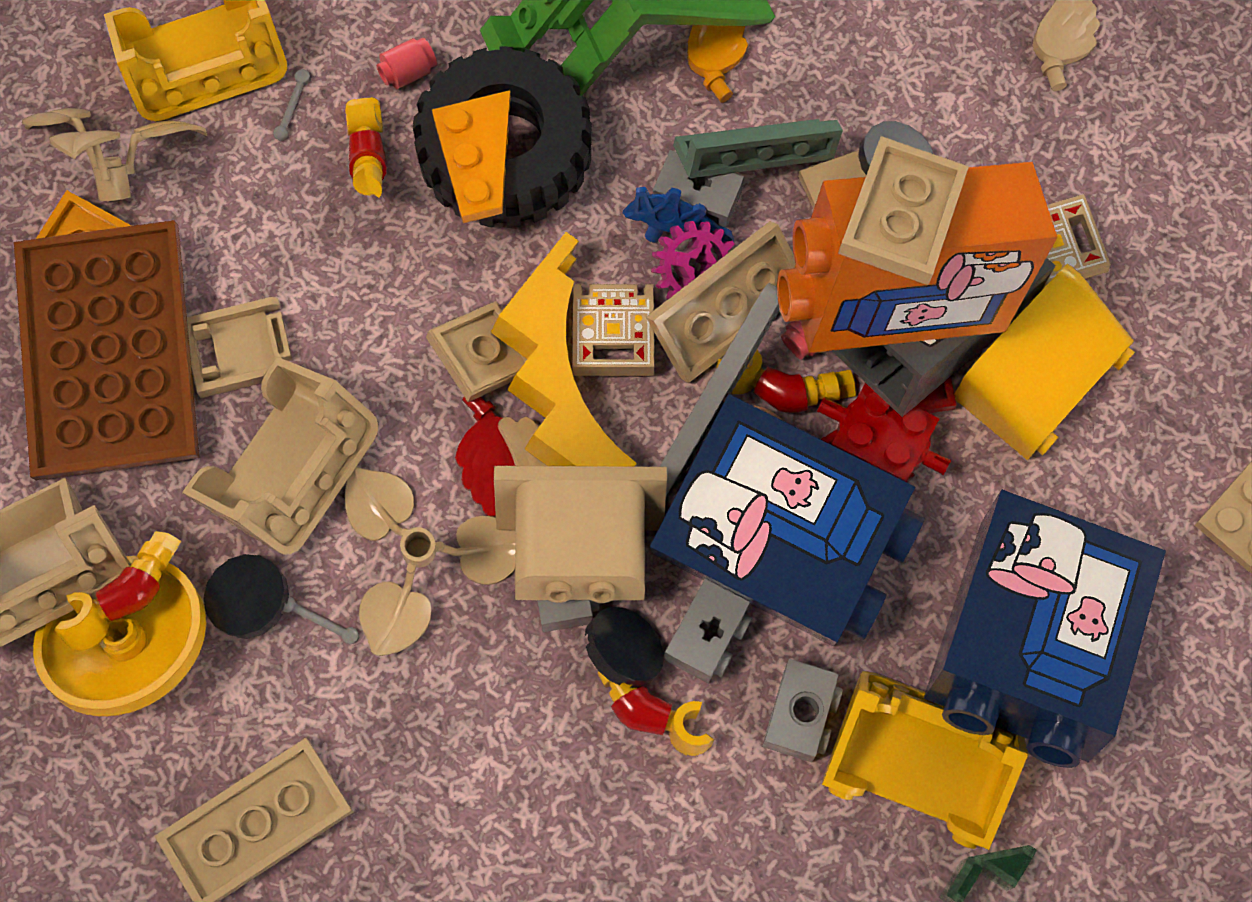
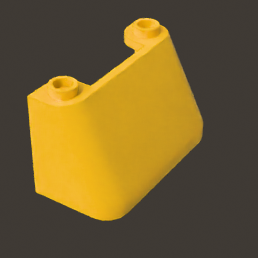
(195, 57)
(1045, 363)
(912, 756)

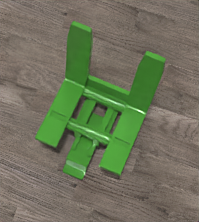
(614, 28)

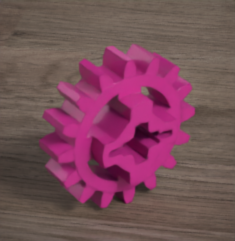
(698, 248)

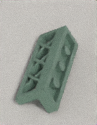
(758, 147)

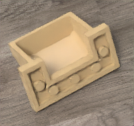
(579, 528)
(48, 553)

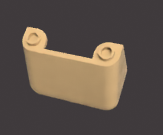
(292, 461)

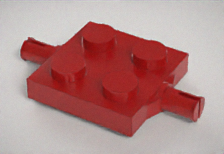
(884, 438)

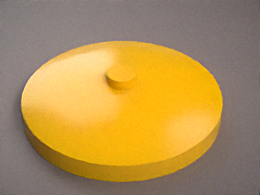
(135, 660)

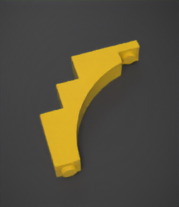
(537, 330)

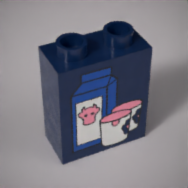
(788, 523)
(1045, 630)

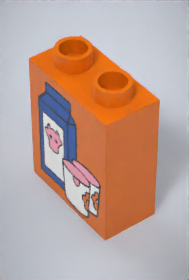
(980, 279)

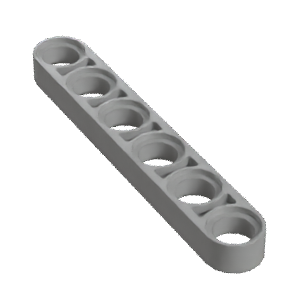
(720, 385)

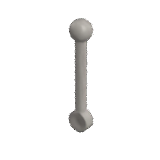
(302, 78)
(349, 635)

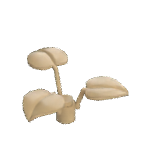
(109, 172)
(393, 615)

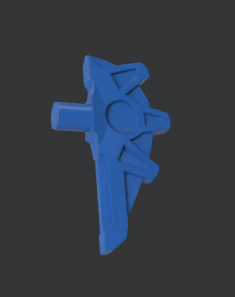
(668, 210)

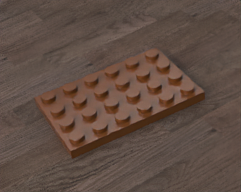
(105, 350)

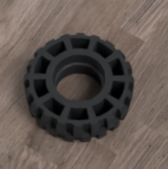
(539, 95)

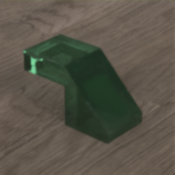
(1000, 867)

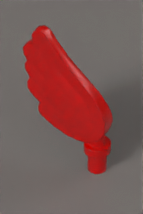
(481, 451)

